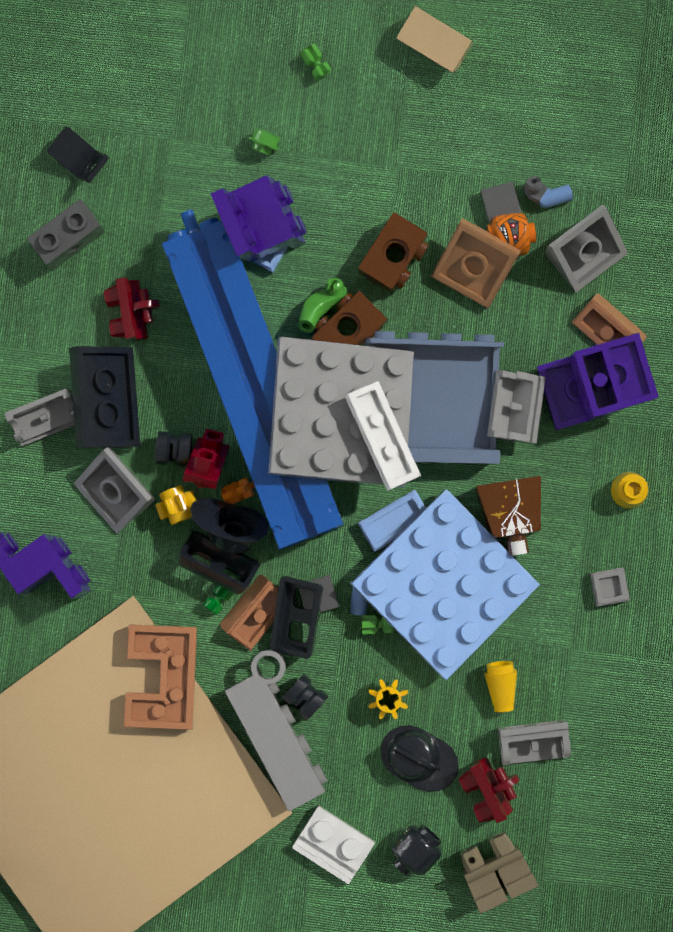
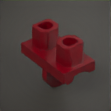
(135, 309)
(207, 460)
(495, 788)

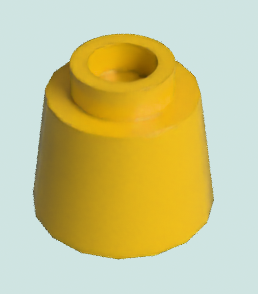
(629, 490)

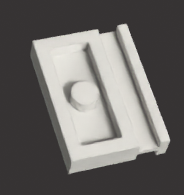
(333, 844)

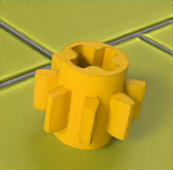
(175, 505)
(392, 690)

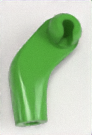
(320, 303)

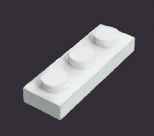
(382, 435)

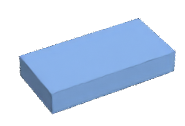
(390, 521)

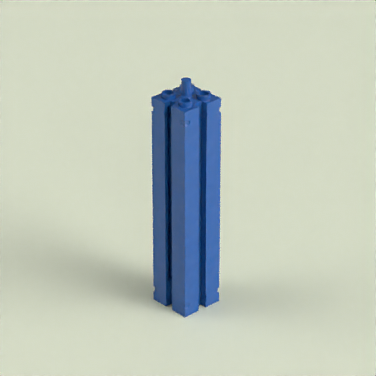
(244, 372)

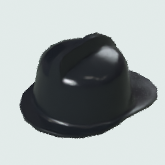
(229, 525)
(419, 758)

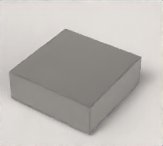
(609, 586)

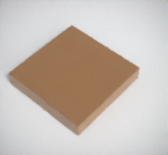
(475, 263)

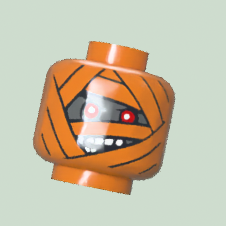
(513, 230)

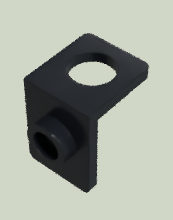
(76, 155)

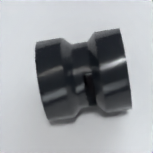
(181, 448)
(305, 697)

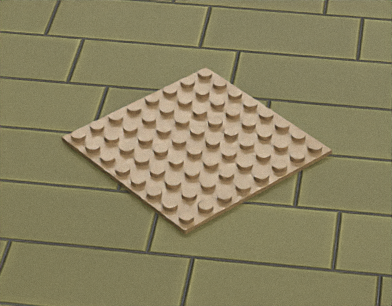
(110, 816)

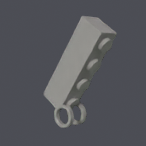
(274, 737)

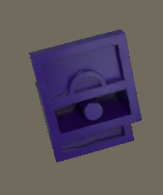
(259, 218)
(597, 381)
(40, 562)

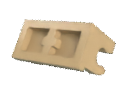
(434, 39)

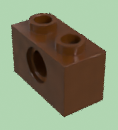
(400, 234)
(353, 308)

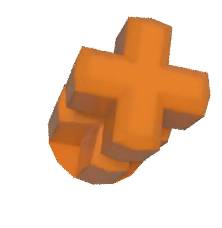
(238, 491)

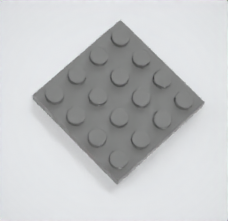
(311, 419)

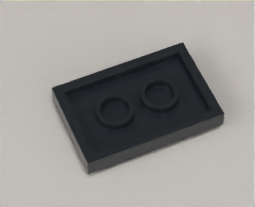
(104, 397)

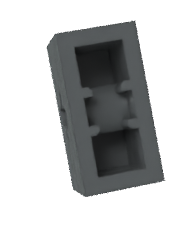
(66, 234)

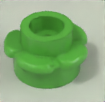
(264, 141)

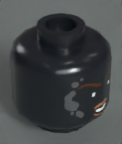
(416, 850)

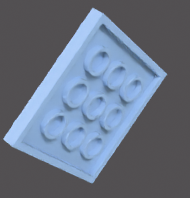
(445, 584)

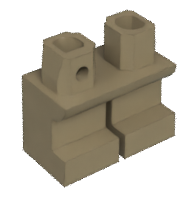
(482, 877)

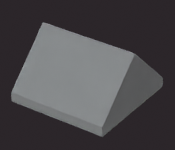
(587, 249)
(114, 490)

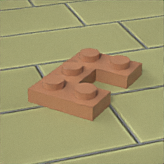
(175, 703)

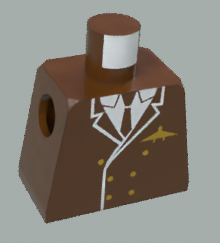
(512, 510)

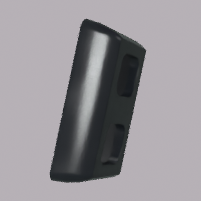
(238, 564)
(287, 611)

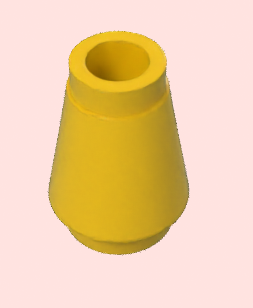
(501, 684)

